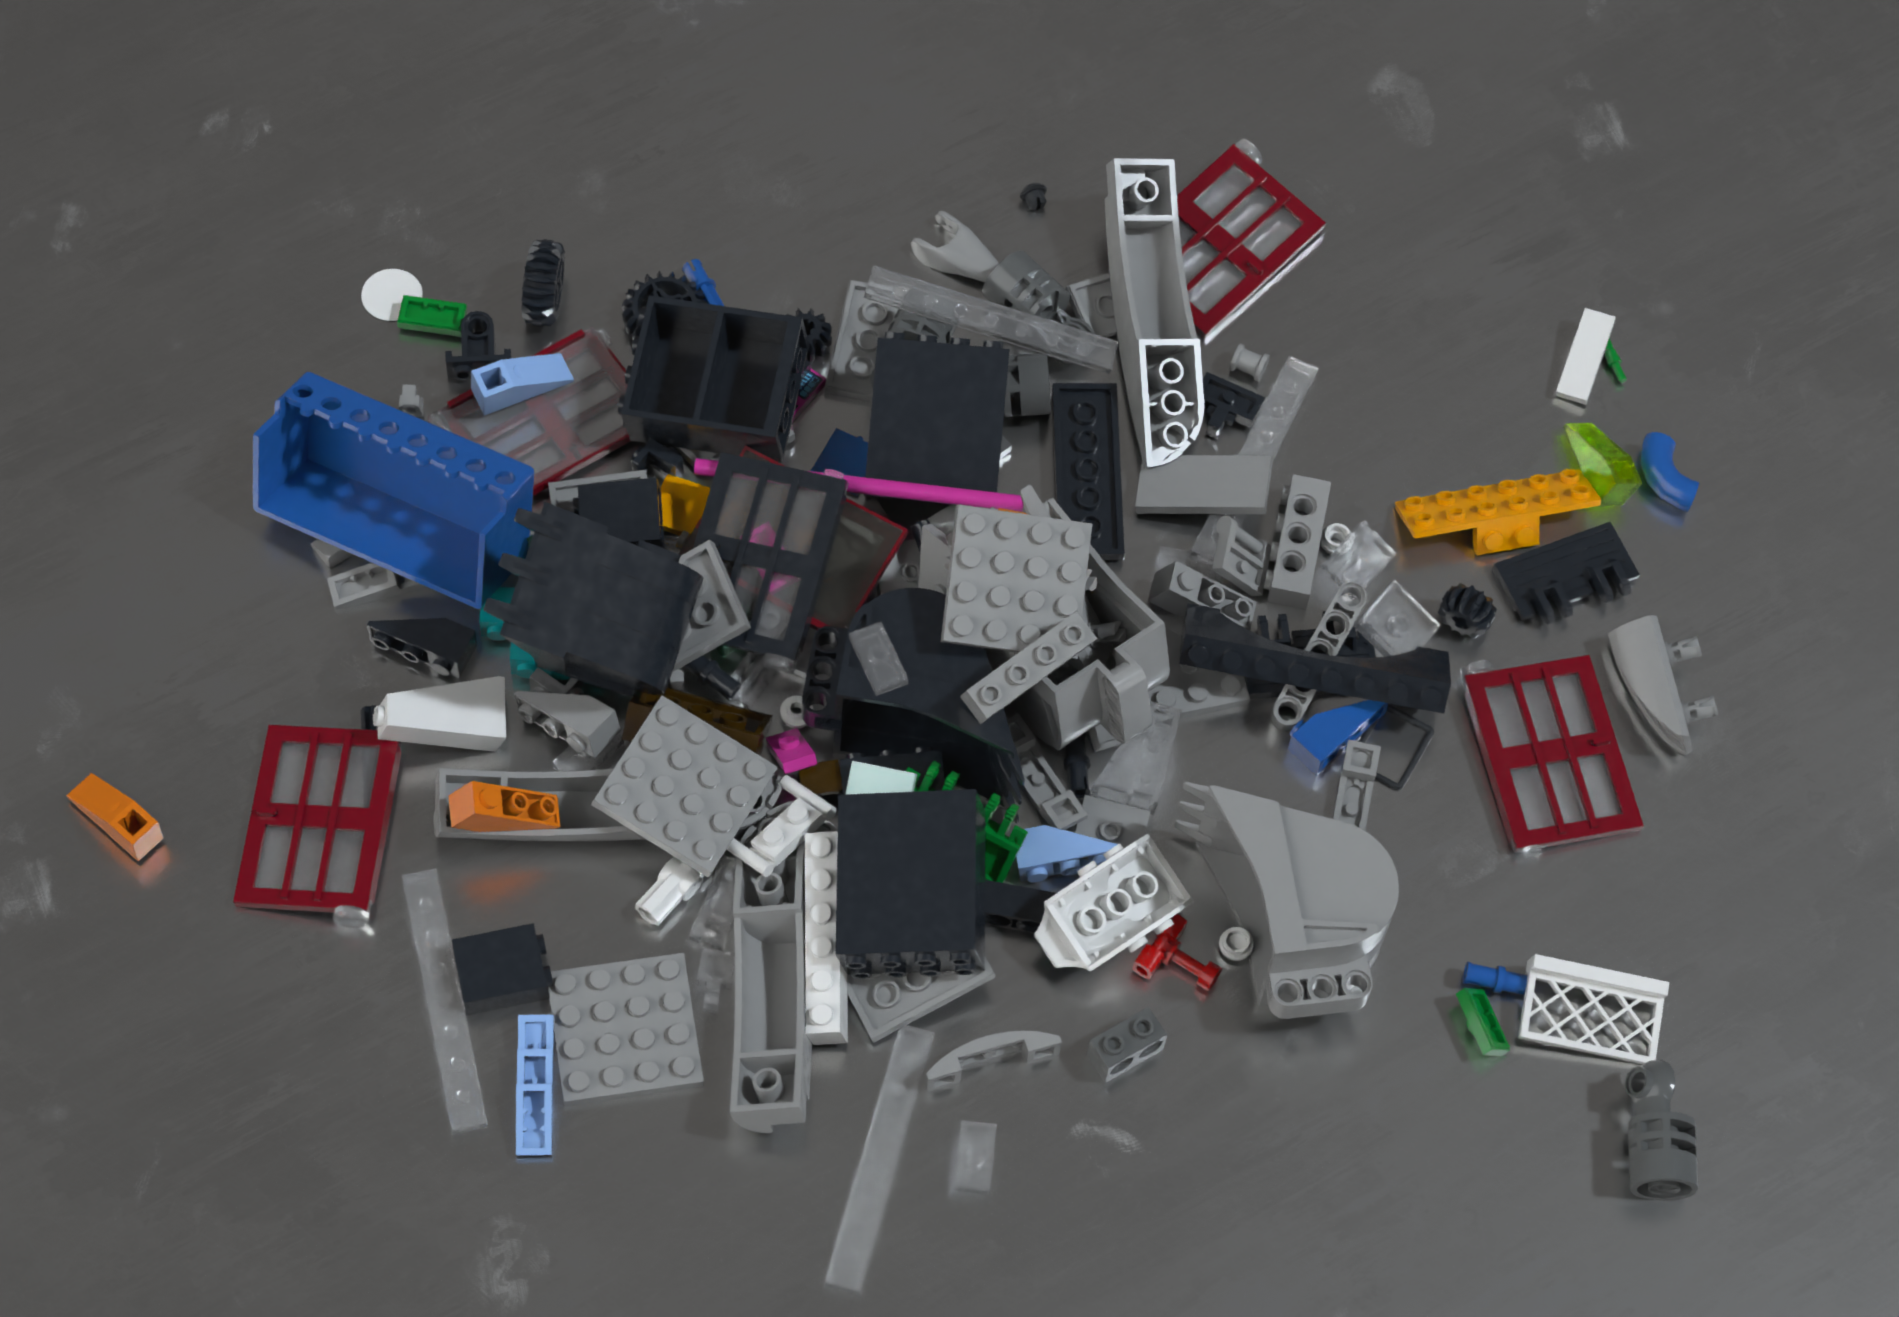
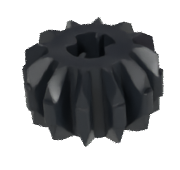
(817, 332)
(1467, 610)

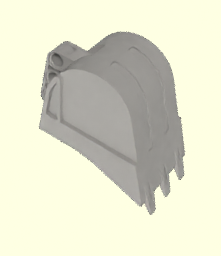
(1099, 693)
(1304, 890)

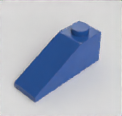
(1327, 733)

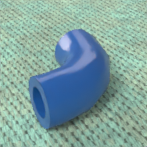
(1663, 475)

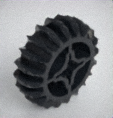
(543, 282)
(661, 287)

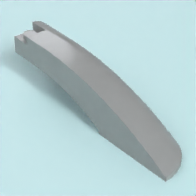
(575, 795)

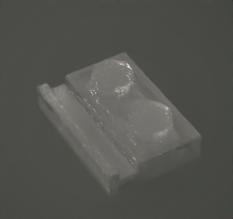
(1359, 557)

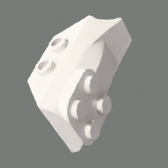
(1111, 907)

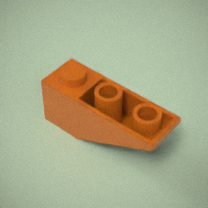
(502, 808)
(117, 815)

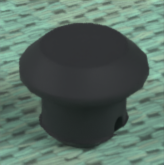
(1034, 195)

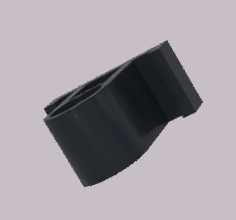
(476, 349)

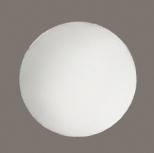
(385, 290)

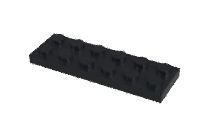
(1089, 461)

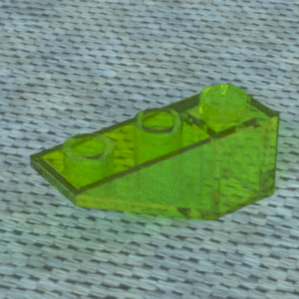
(1603, 463)

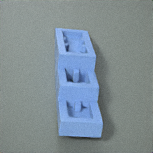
(534, 1085)

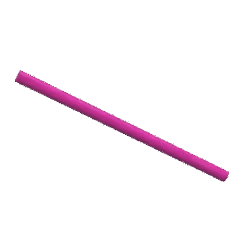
(907, 490)

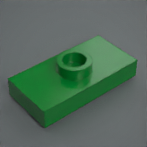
(431, 315)
(1483, 1022)

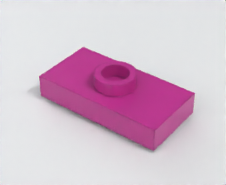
(791, 750)

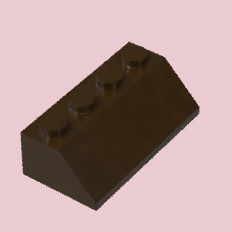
(738, 723)

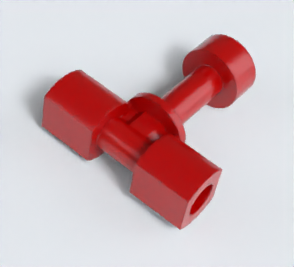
(1167, 949)

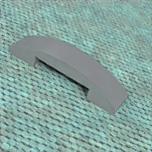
(1356, 783)
(1041, 784)
(1033, 1044)

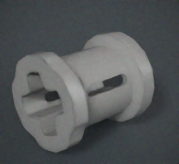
(1249, 362)

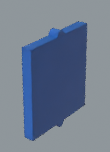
(844, 454)

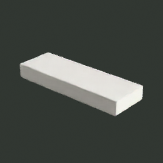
(1585, 356)

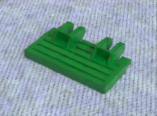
(999, 848)

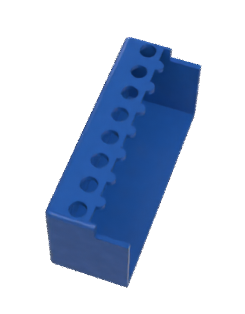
(391, 488)

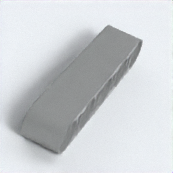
(1324, 641)

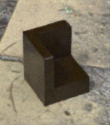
(822, 778)

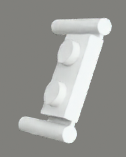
(786, 830)

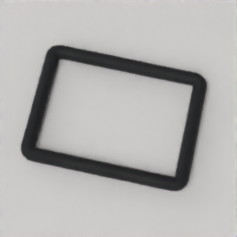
(1430, 732)

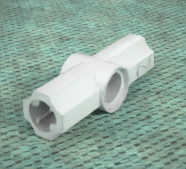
(674, 883)

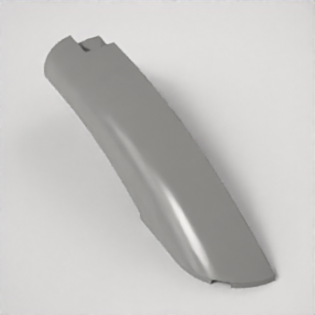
(1153, 307)
(770, 1019)

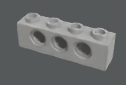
(1289, 587)
(1028, 667)

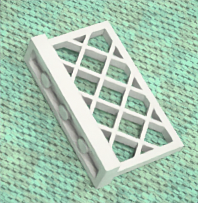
(1590, 980)

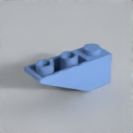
(517, 380)
(1057, 851)

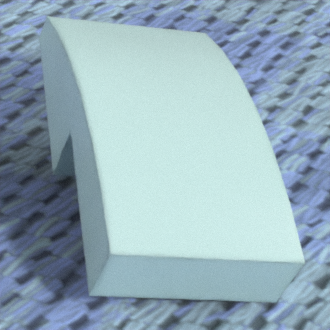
(871, 778)

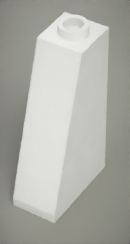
(446, 715)

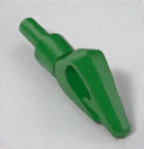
(1614, 361)

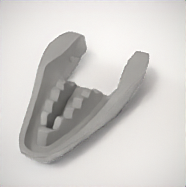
(962, 256)

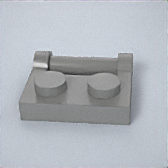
(1237, 564)

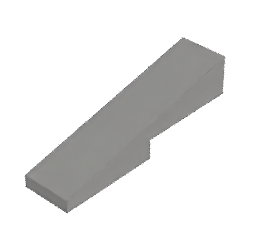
(368, 585)

